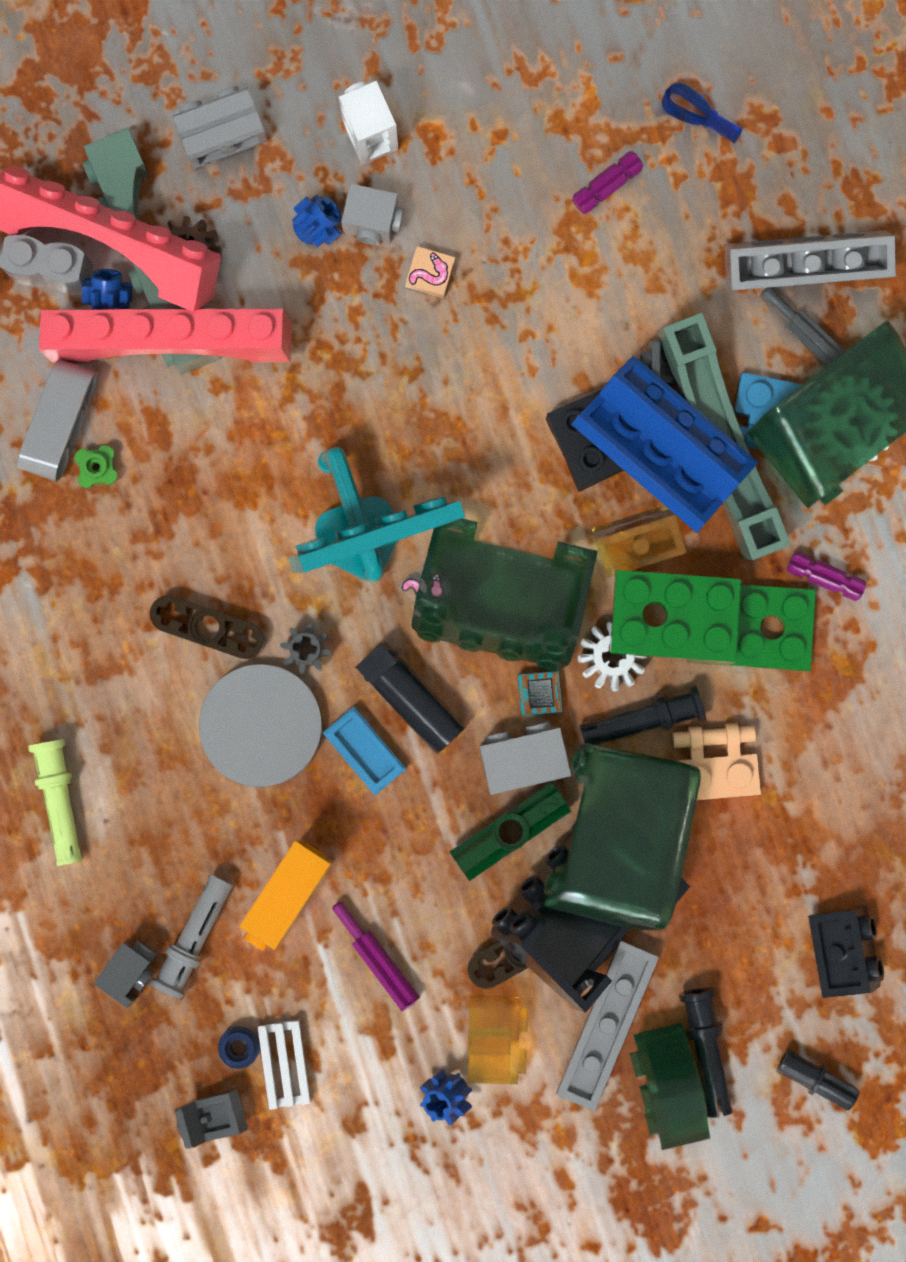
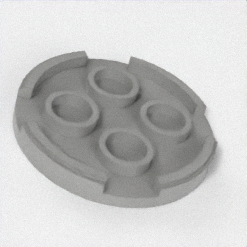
(260, 725)

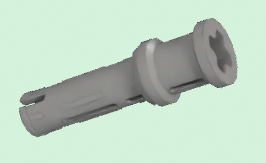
(184, 954)

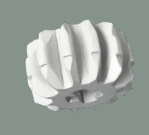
(602, 668)

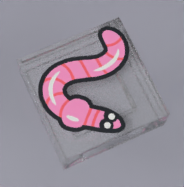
(438, 585)

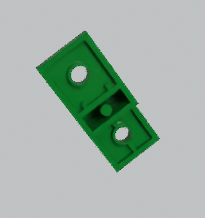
(712, 621)

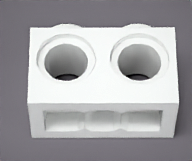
(368, 121)

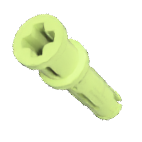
(54, 780)

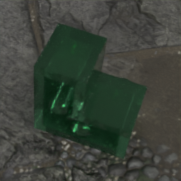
(672, 1087)

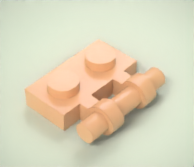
(722, 776)

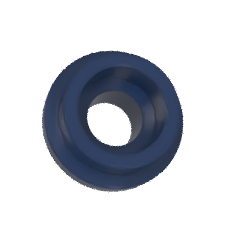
(227, 1054)

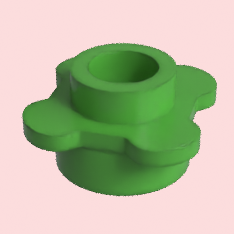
(106, 472)

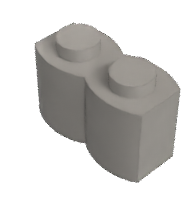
(37, 265)

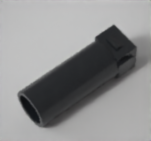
(410, 697)

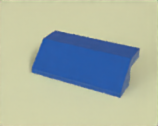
(664, 443)

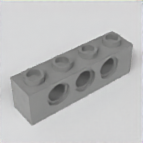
(810, 260)

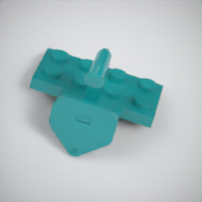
(364, 530)

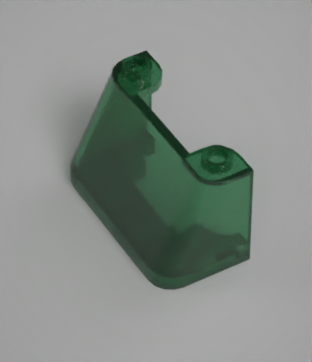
(838, 417)
(626, 838)

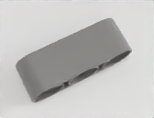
(57, 420)

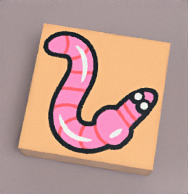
(430, 272)

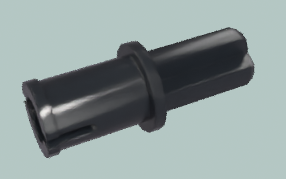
(818, 1080)

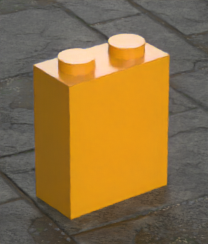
(285, 895)

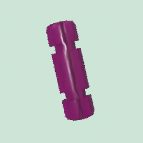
(607, 182)
(826, 576)

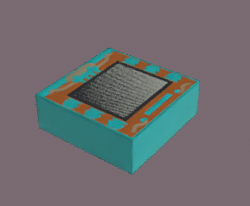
(539, 693)

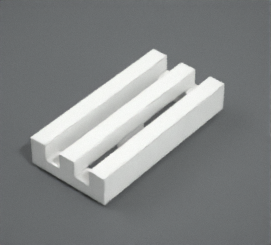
(288, 1099)

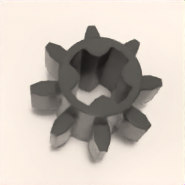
(299, 639)

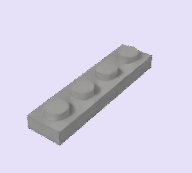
(607, 1026)

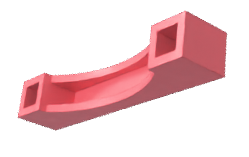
(178, 267)
(231, 333)

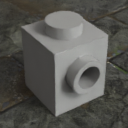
(371, 214)

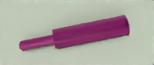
(378, 961)

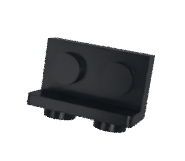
(846, 952)

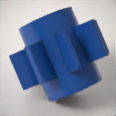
(317, 220)
(106, 290)
(446, 1097)

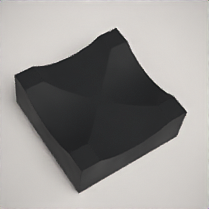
(584, 459)

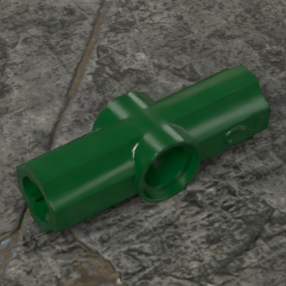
(533, 815)

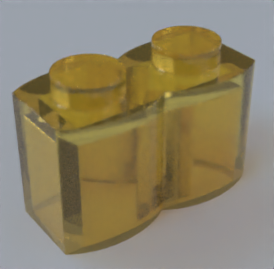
(494, 1039)

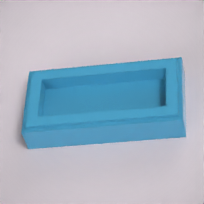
(364, 751)

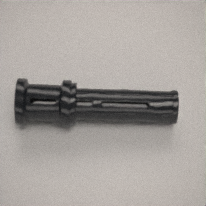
(661, 713)
(704, 1031)

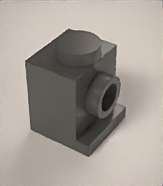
(127, 972)

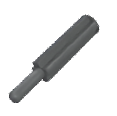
(805, 330)

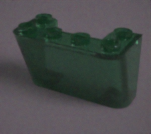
(504, 598)

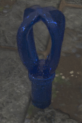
(710, 121)

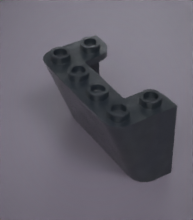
(556, 943)

